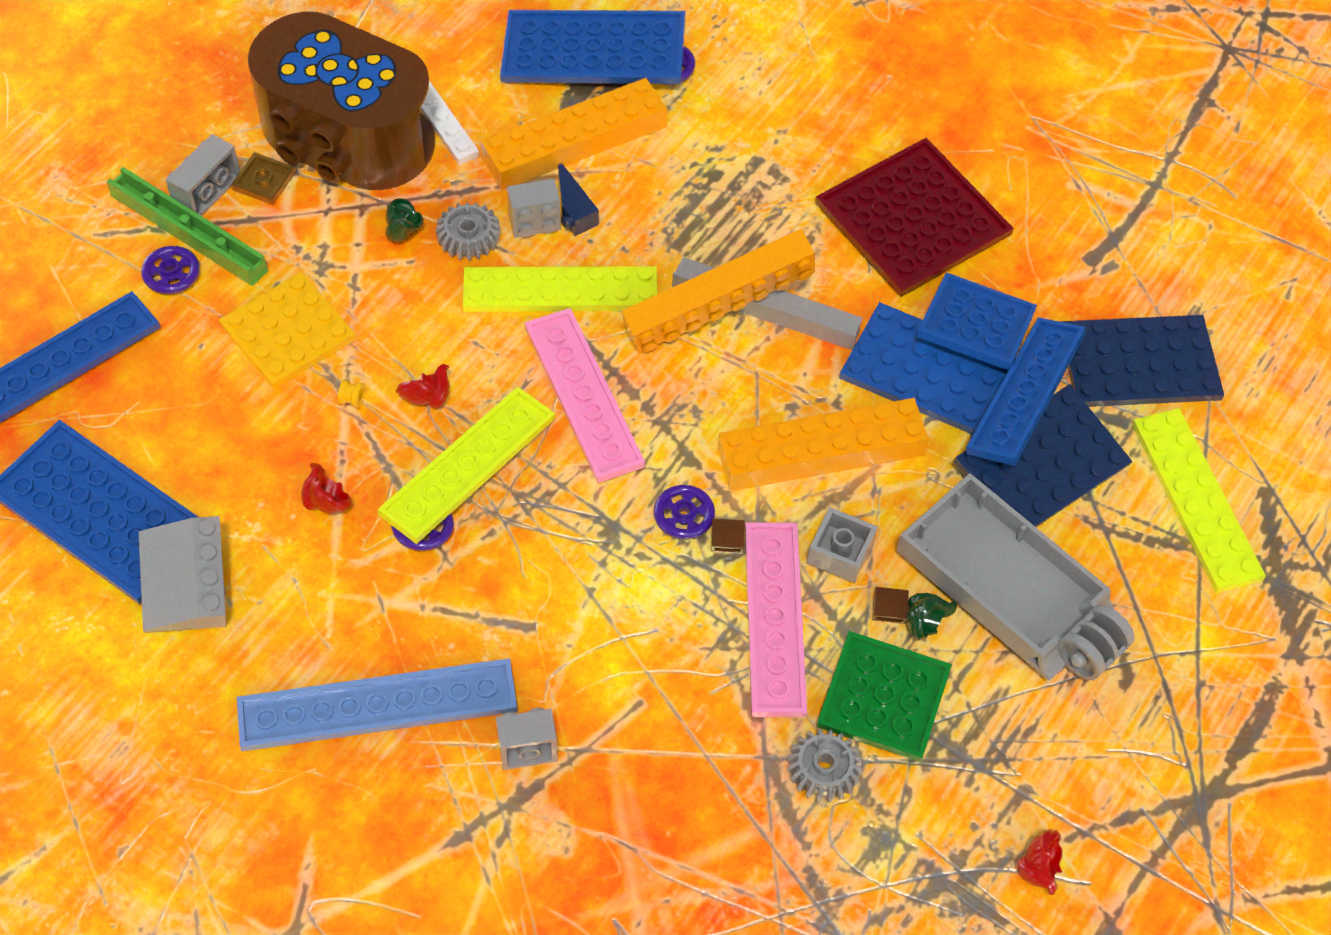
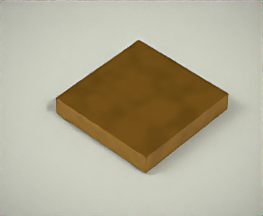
(263, 178)

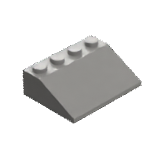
(182, 576)

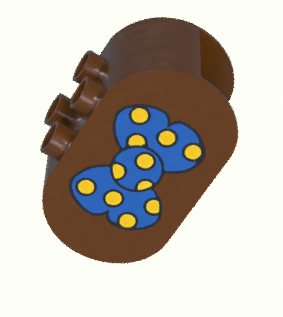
(341, 101)

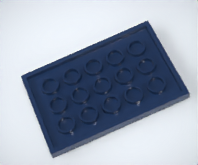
(1145, 361)
(1060, 463)

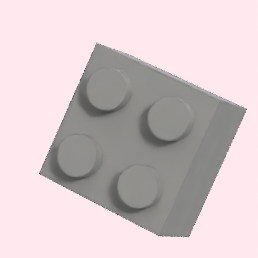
(533, 208)
(842, 544)
(527, 738)

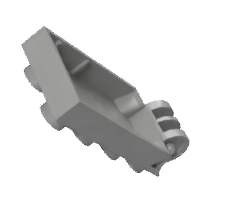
(1017, 582)

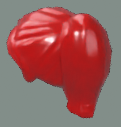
(428, 390)
(323, 492)
(1042, 861)

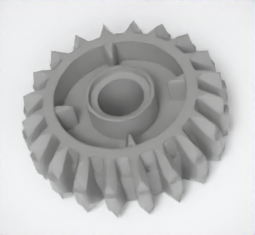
(468, 231)
(820, 781)

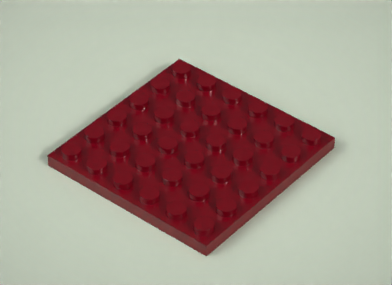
(914, 216)

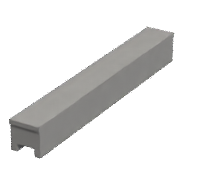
(790, 311)

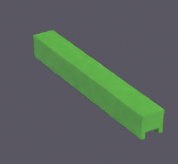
(188, 226)

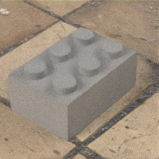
(204, 175)

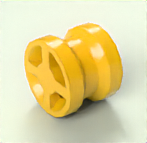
(351, 393)

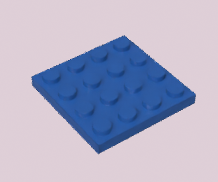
(977, 321)

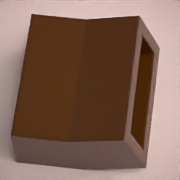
(727, 536)
(890, 605)

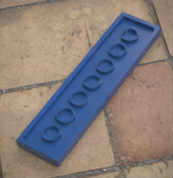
(73, 353)
(1025, 391)

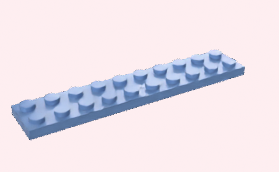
(375, 704)

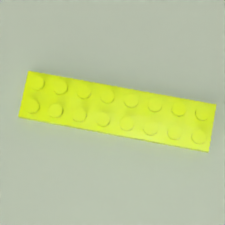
(557, 288)
(466, 465)
(1198, 501)

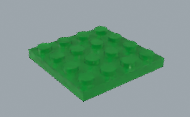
(884, 696)

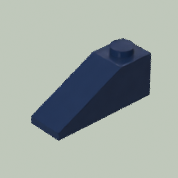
(577, 208)

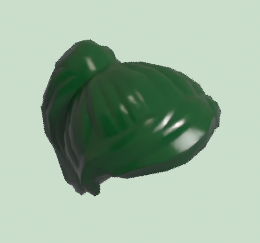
(402, 220)
(926, 614)

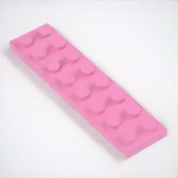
(584, 395)
(775, 620)

